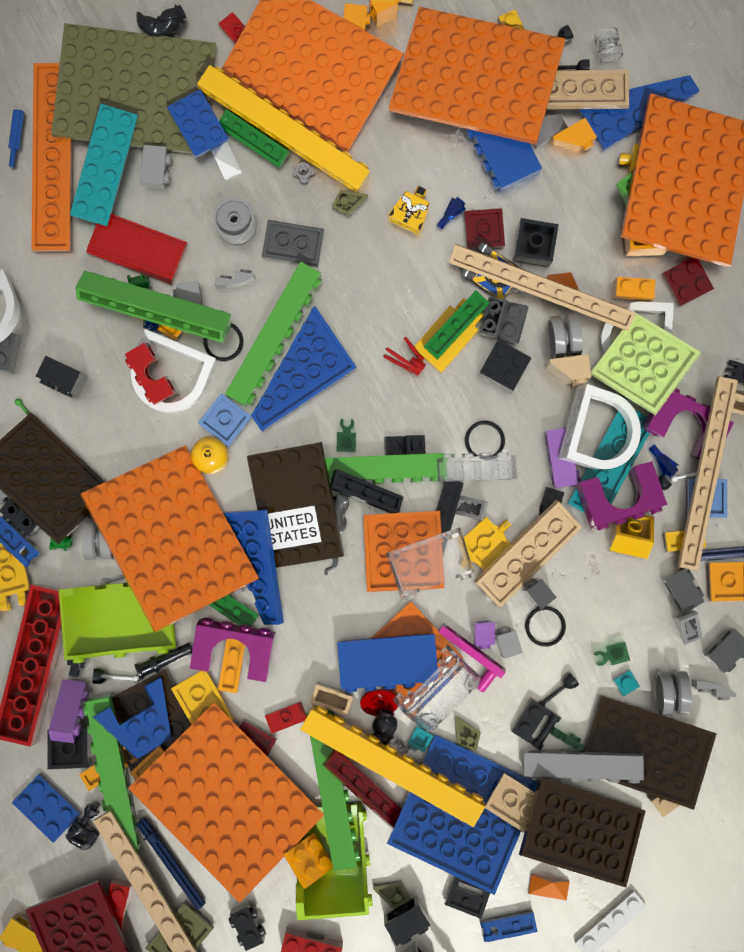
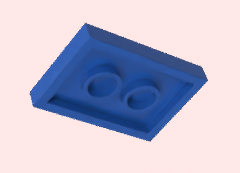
(197, 123)
(46, 808)

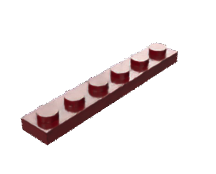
(362, 787)

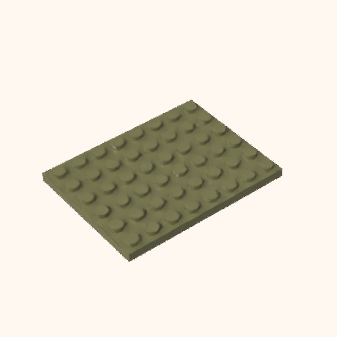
(130, 74)

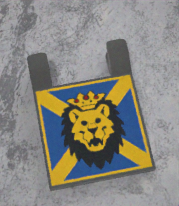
(493, 287)

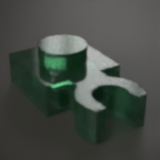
(346, 440)
(615, 653)
(572, 740)

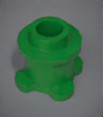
(141, 281)
(65, 544)

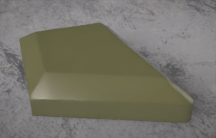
(348, 201)
(467, 736)
(393, 894)

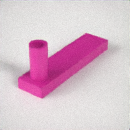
(493, 668)

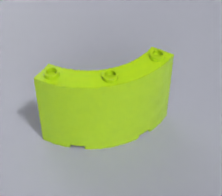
(107, 622)
(341, 891)

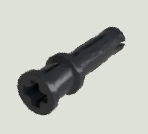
(152, 664)

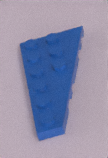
(616, 124)
(255, 538)

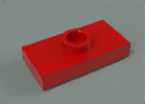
(232, 27)
(286, 717)

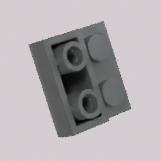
(503, 320)

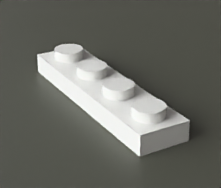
(611, 923)

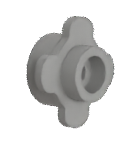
(303, 166)

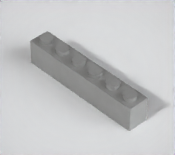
(584, 765)

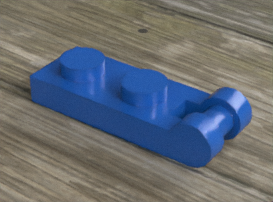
(16, 543)
(509, 926)

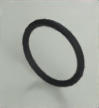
(229, 357)
(487, 423)
(541, 643)

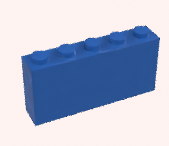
(505, 159)
(386, 661)

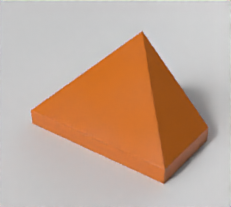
(565, 279)
(548, 887)

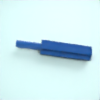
(15, 135)

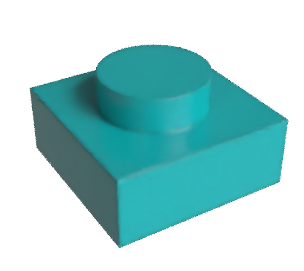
(626, 683)
(420, 739)

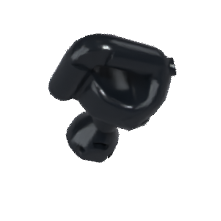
(80, 827)

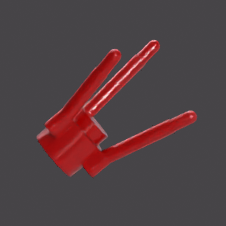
(414, 365)

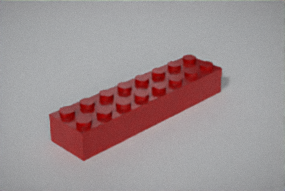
(31, 667)

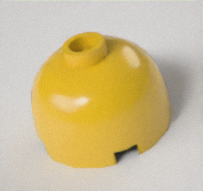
(218, 458)

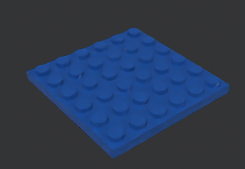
(444, 841)

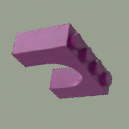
(659, 424)
(601, 513)
(258, 642)

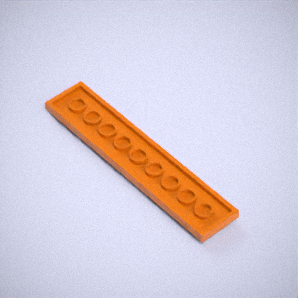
(49, 168)

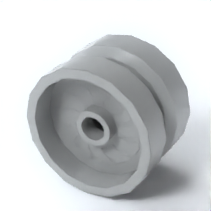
(225, 215)
(565, 336)
(93, 542)
(673, 693)

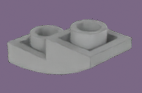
(240, 279)
(717, 690)

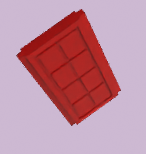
(137, 248)

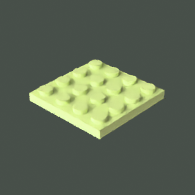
(645, 364)

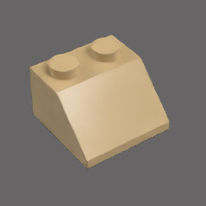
(571, 370)

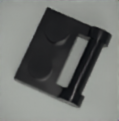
(530, 720)
(465, 900)

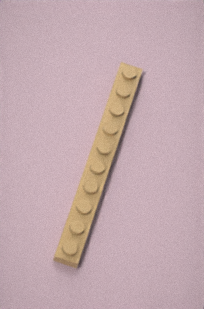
(542, 287)
(707, 473)
(143, 883)

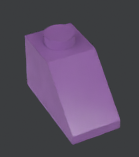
(484, 633)

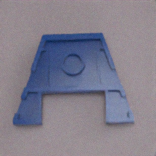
(143, 730)

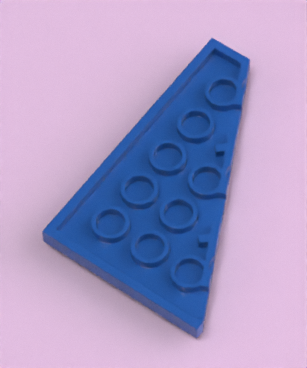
(308, 368)

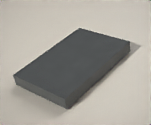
(292, 243)

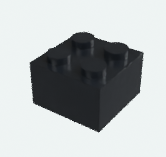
(535, 242)
(504, 366)
(59, 375)
(69, 755)
(407, 921)

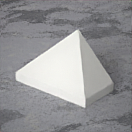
(226, 161)

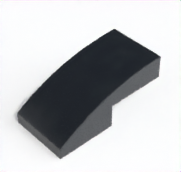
(404, 445)

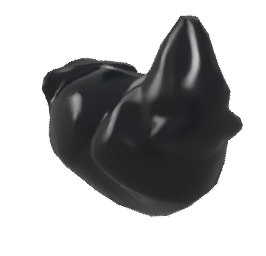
(163, 25)
(384, 726)

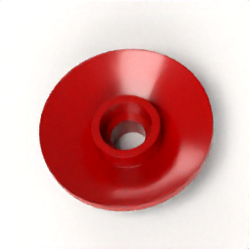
(376, 700)

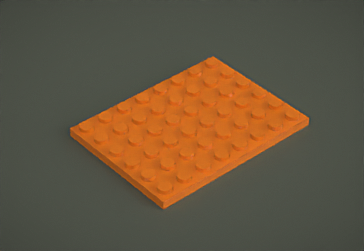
(313, 66)
(477, 75)
(687, 181)
(169, 538)
(226, 802)

